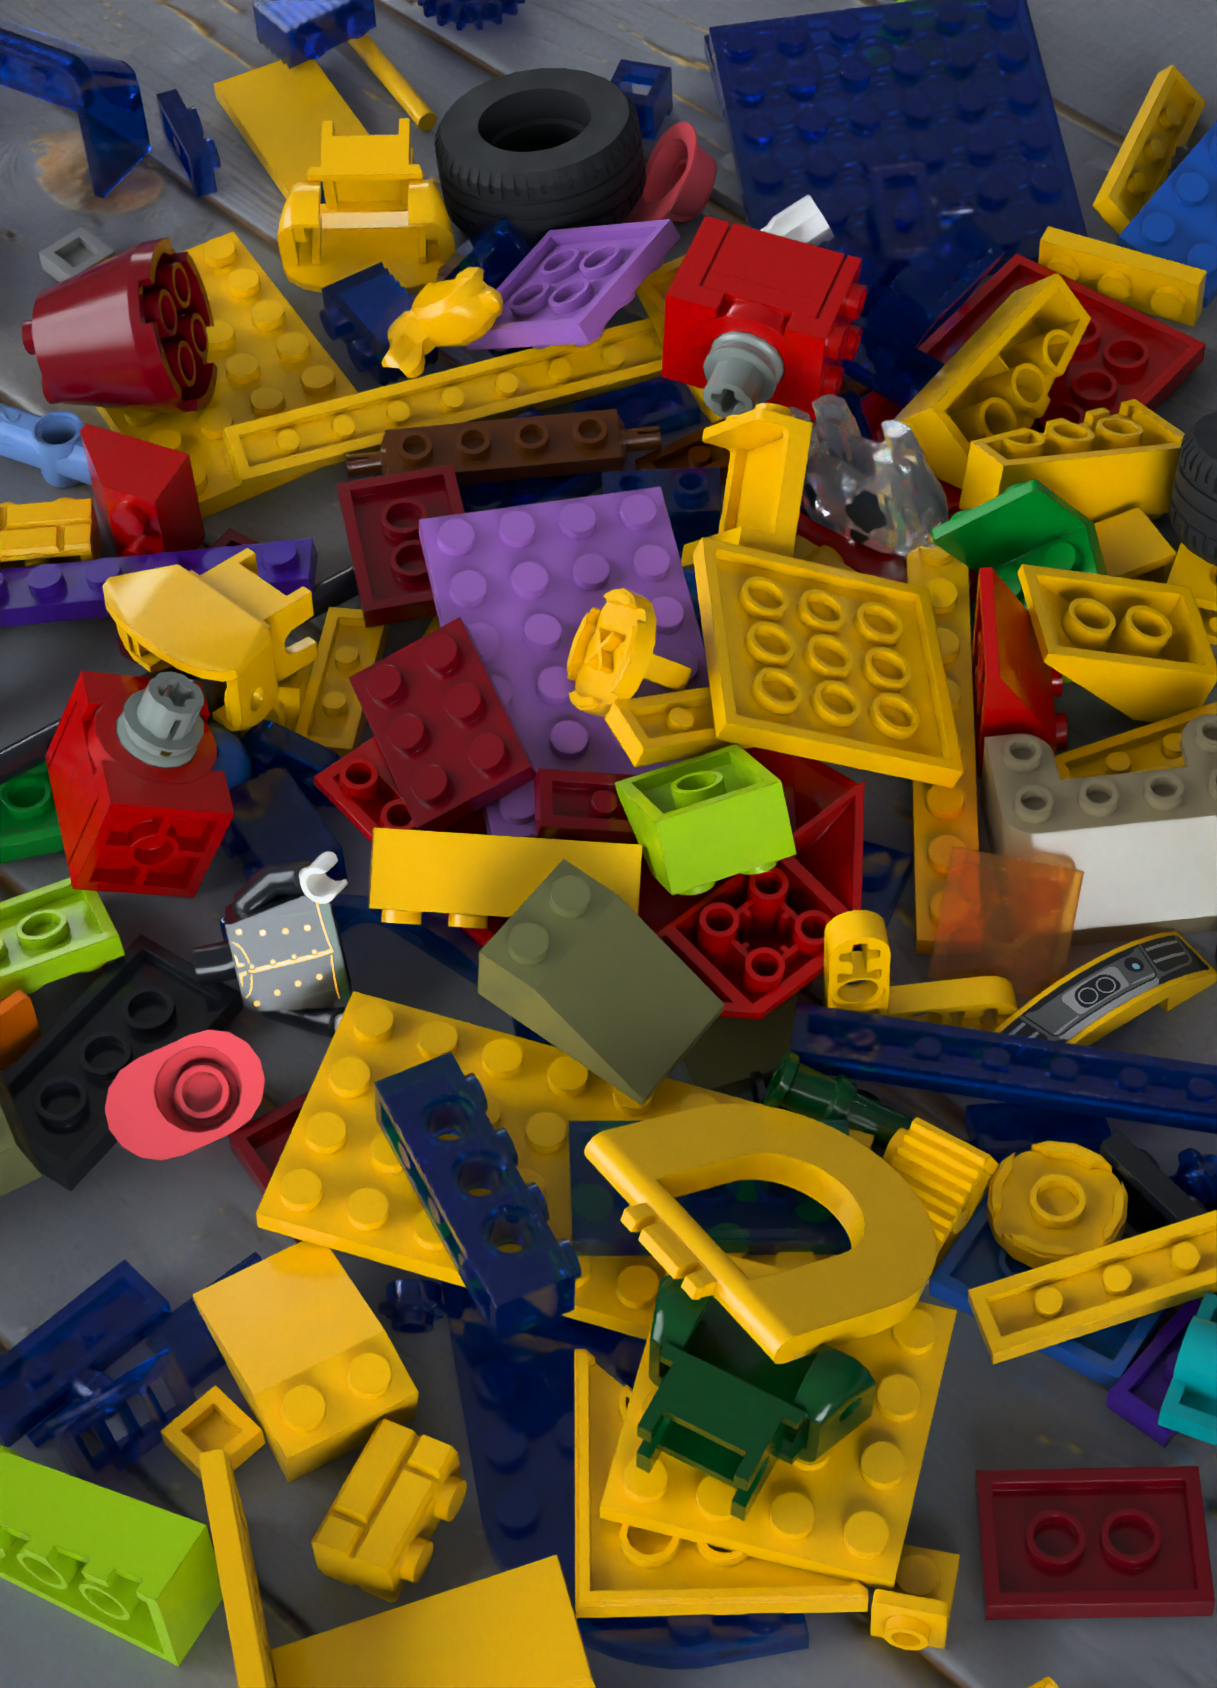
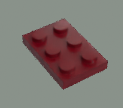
(385, 540)
(442, 727)
(1093, 1543)

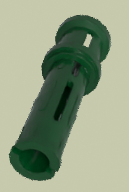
(832, 1098)

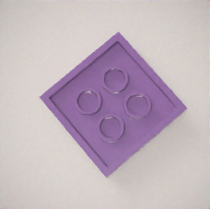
(576, 283)

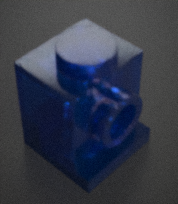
(650, 107)

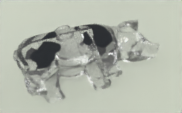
(867, 487)

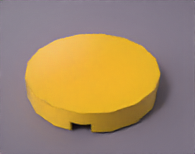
(1055, 1203)

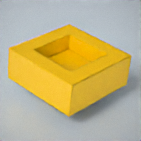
(210, 1425)

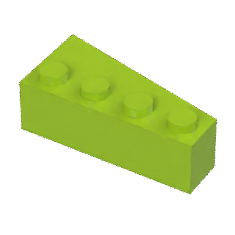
(107, 1557)

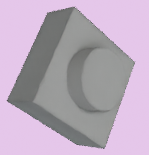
(74, 254)

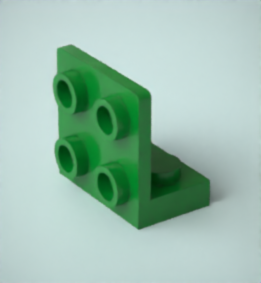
(1021, 528)

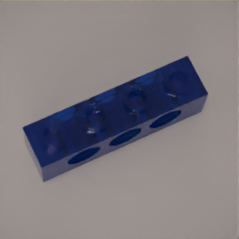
(507, 1288)

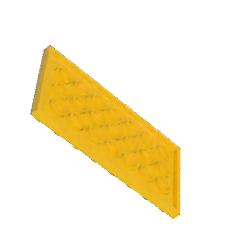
(351, 1195)

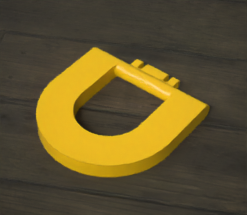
(732, 1142)

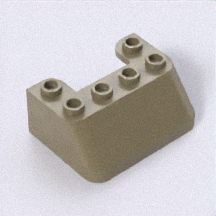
(1135, 835)

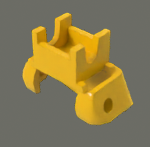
(372, 214)
(215, 628)

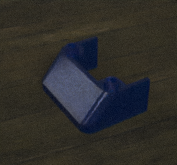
(87, 82)

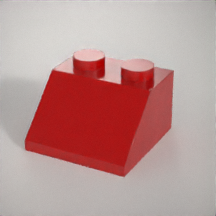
(142, 493)

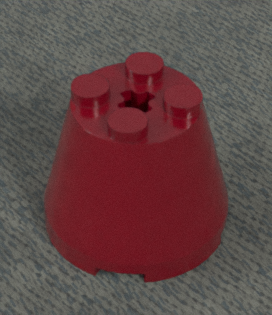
(126, 334)

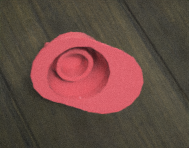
(676, 178)
(185, 1095)

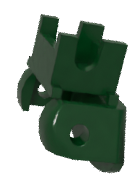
(734, 1408)

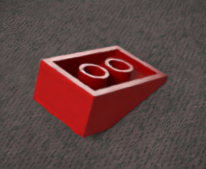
(1009, 676)

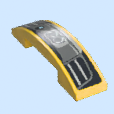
(1114, 991)

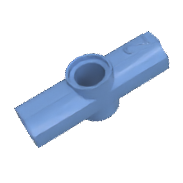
(46, 443)

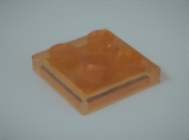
(1005, 920)

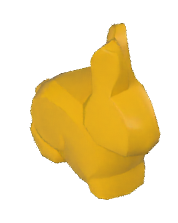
(442, 316)

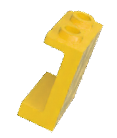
(762, 479)

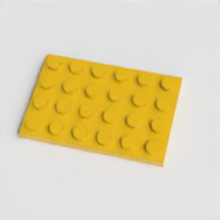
(264, 368)

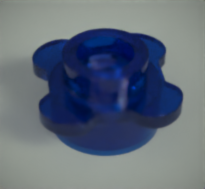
(1198, 1176)

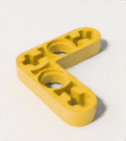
(964, 1002)

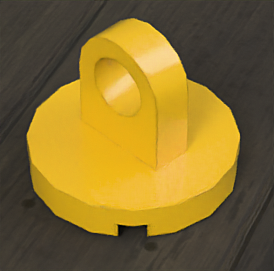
(616, 653)

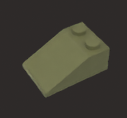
(597, 983)

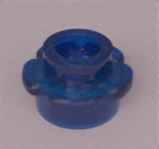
(413, 1305)

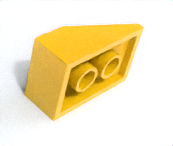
(1122, 639)
(307, 1356)

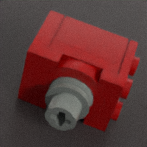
(761, 319)
(138, 784)

